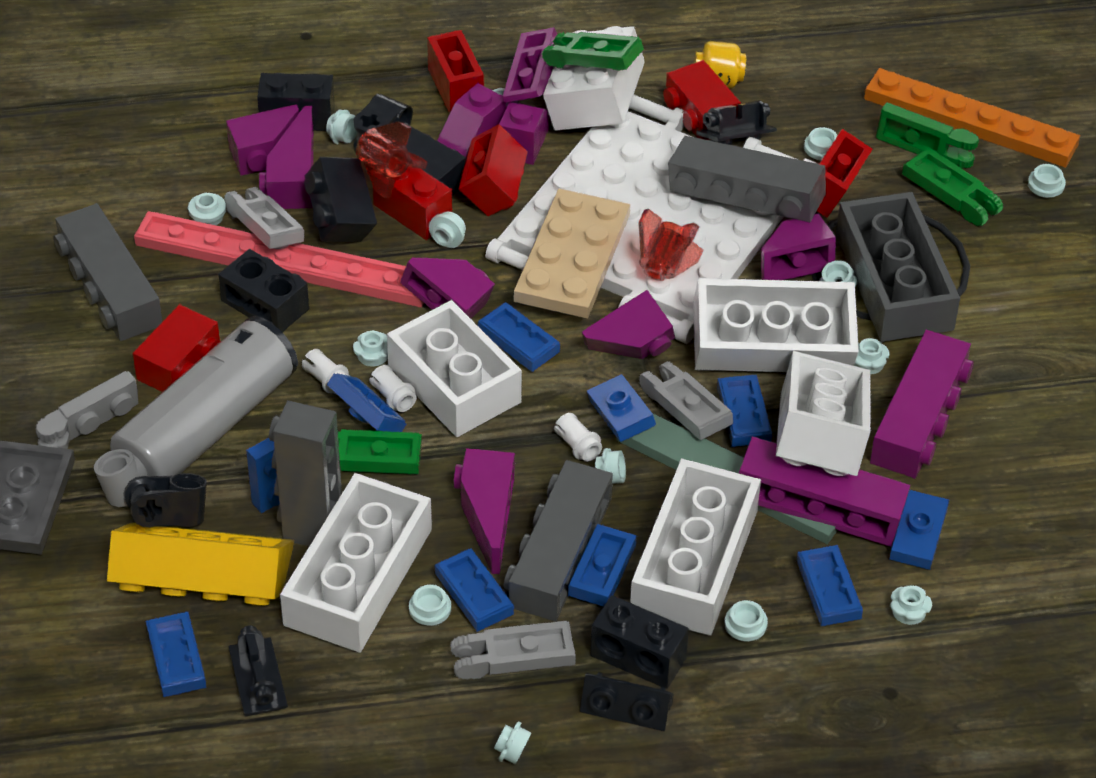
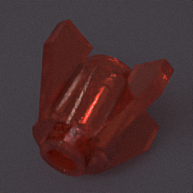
(386, 155)
(666, 246)

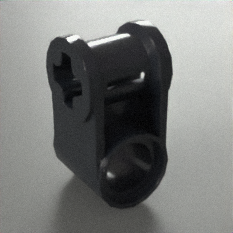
(380, 112)
(168, 501)

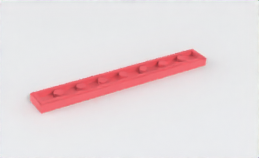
(311, 263)

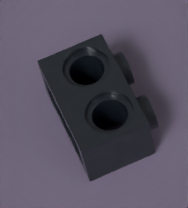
(264, 290)
(639, 641)

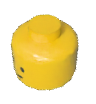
(724, 60)

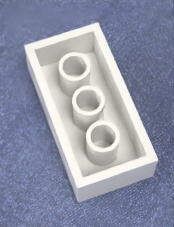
(763, 321)
(824, 414)
(696, 545)
(356, 562)

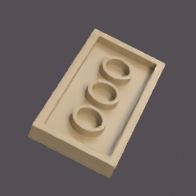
(572, 253)

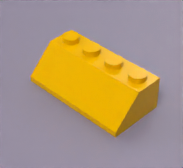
(199, 561)

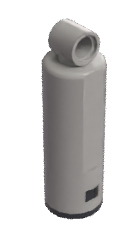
(198, 407)

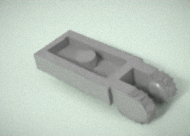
(264, 218)
(687, 400)
(88, 411)
(513, 649)

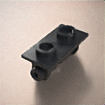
(724, 126)
(257, 673)
(626, 701)

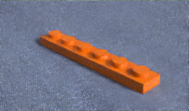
(982, 119)

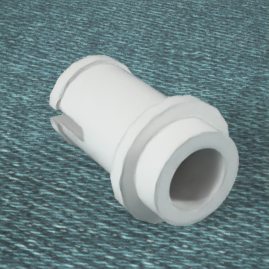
(322, 368)
(399, 395)
(584, 444)

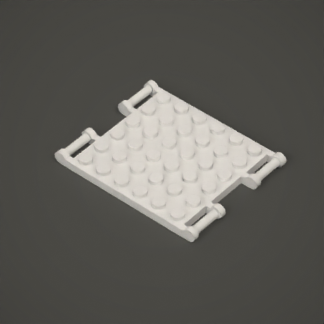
(632, 167)

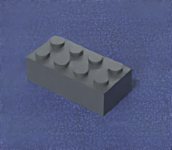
(897, 266)

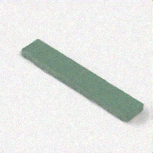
(670, 443)

